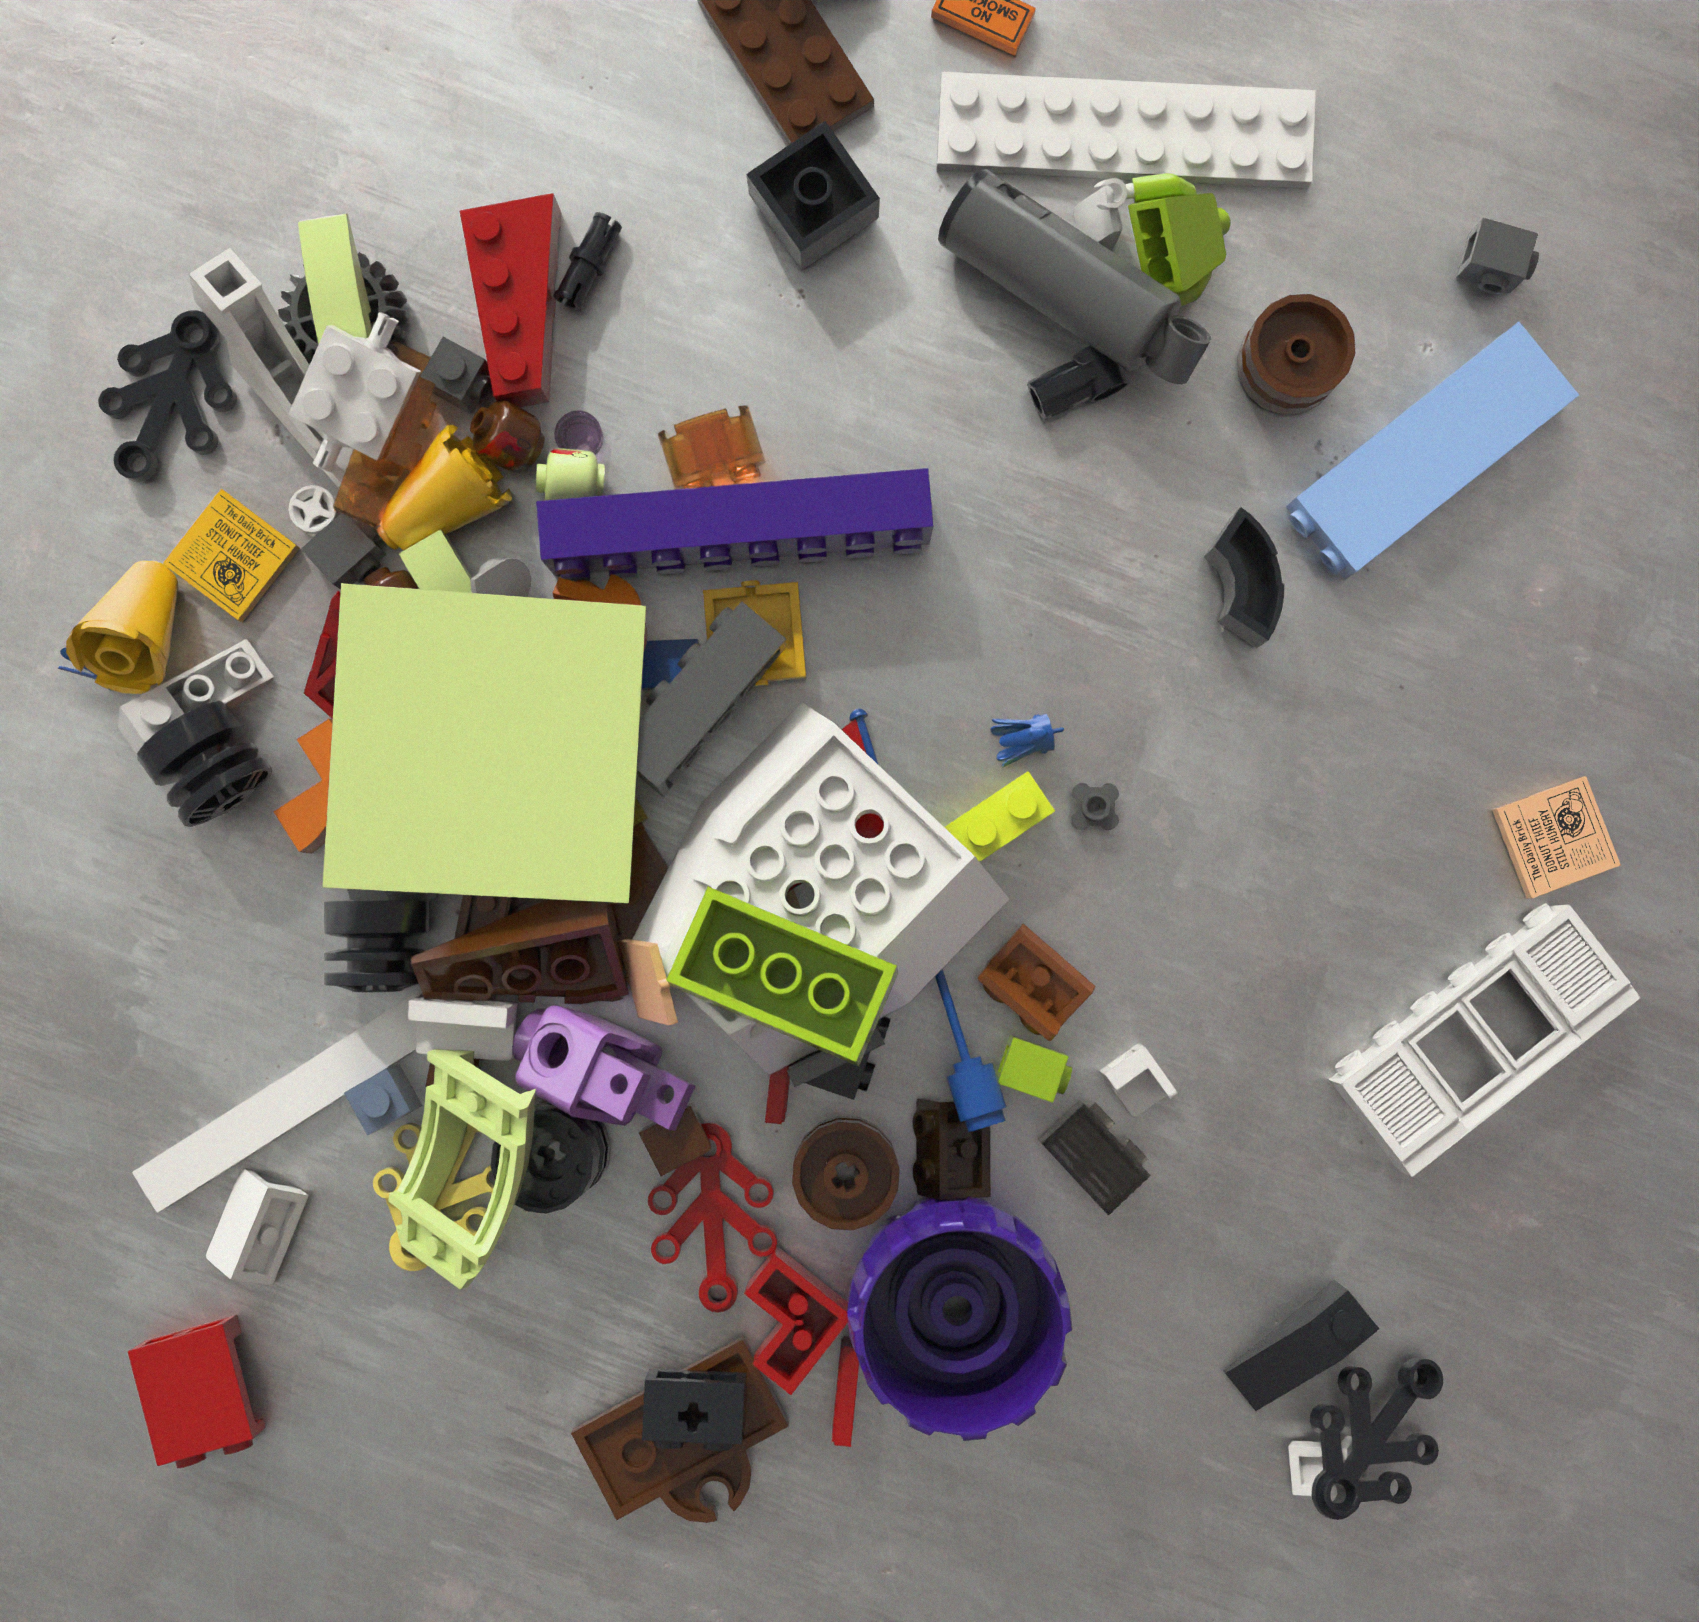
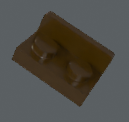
(948, 1157)

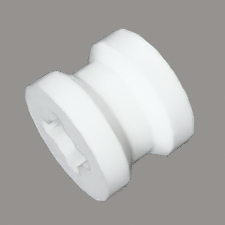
(308, 505)

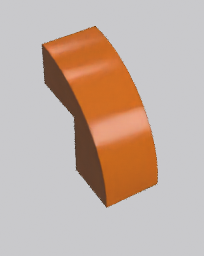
(306, 814)

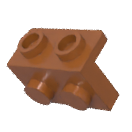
(1035, 983)

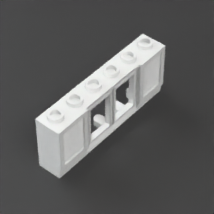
(1403, 1094)

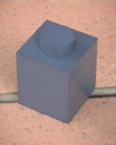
(383, 1099)

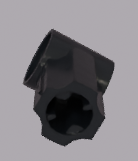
(1083, 379)

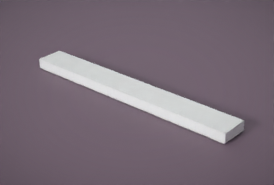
(278, 1107)

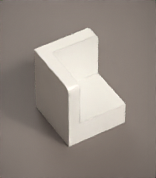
(1137, 1080)

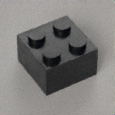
(813, 195)

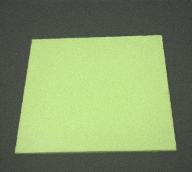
(484, 745)

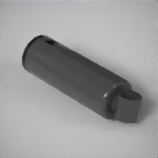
(1071, 278)

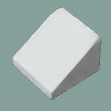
(1099, 224)

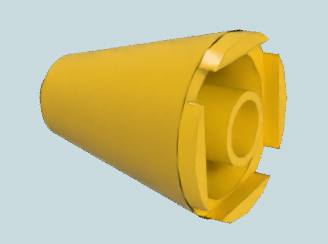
(442, 492)
(128, 630)

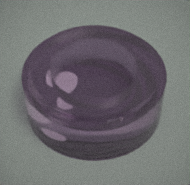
(579, 432)

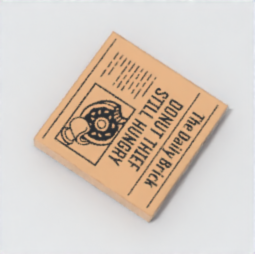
(1556, 837)

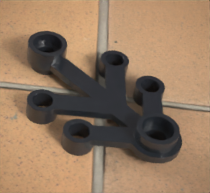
(169, 389)
(1370, 1440)

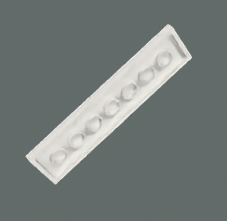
(1126, 129)

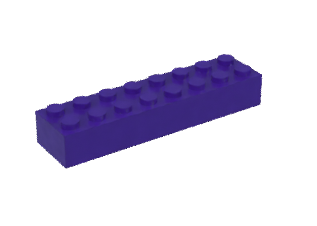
(736, 524)

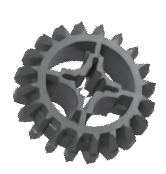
(386, 300)

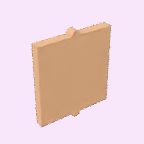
(648, 981)

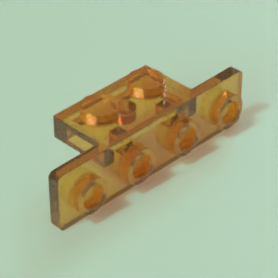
(369, 481)

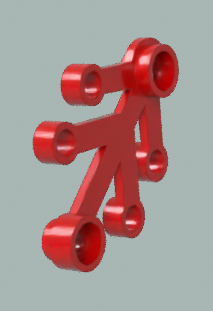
(711, 1208)

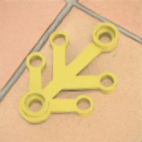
(449, 1196)

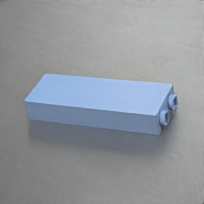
(1430, 451)

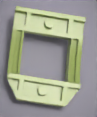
(460, 1098)

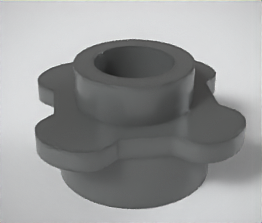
(1085, 816)

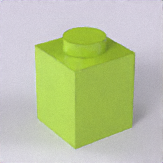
(1033, 1069)

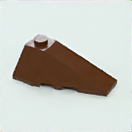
(539, 951)

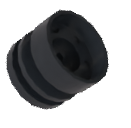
(204, 763)
(375, 942)
(558, 1183)

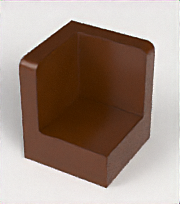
(675, 1148)

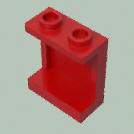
(194, 1393)

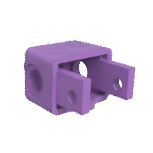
(570, 1070)

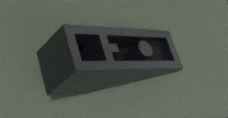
(1302, 1346)

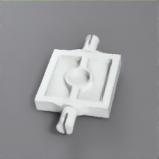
(354, 392)

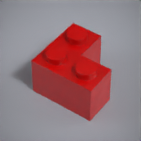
(807, 1318)

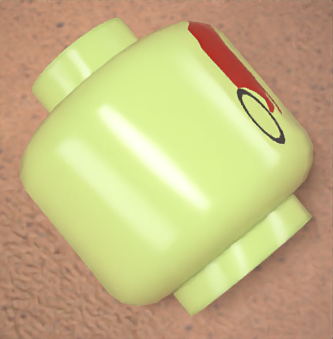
(570, 475)

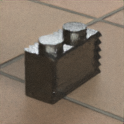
(1095, 1156)

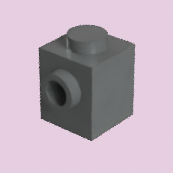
(1498, 256)
(459, 375)
(345, 550)

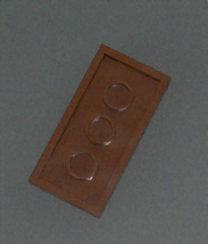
(791, 62)

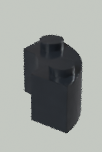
(1250, 578)

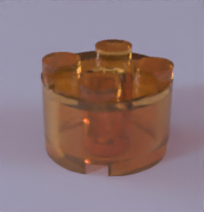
(713, 449)

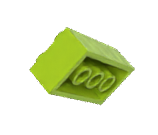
(783, 976)

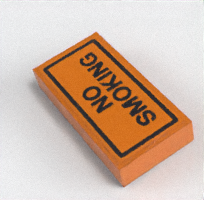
(991, 21)

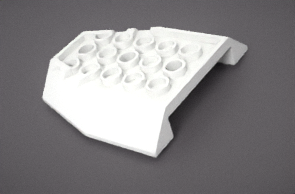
(792, 821)

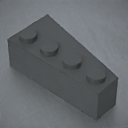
(703, 693)

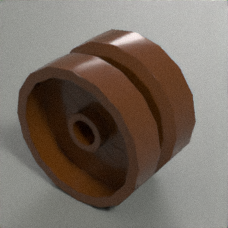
(1315, 334)
(842, 1201)

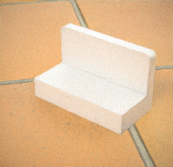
(465, 1025)
(255, 1229)

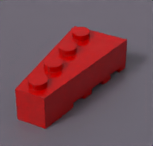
(514, 280)

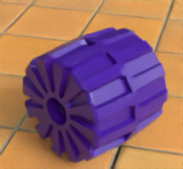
(969, 1369)

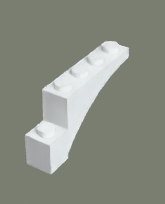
(258, 344)

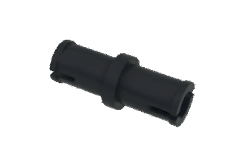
(587, 261)

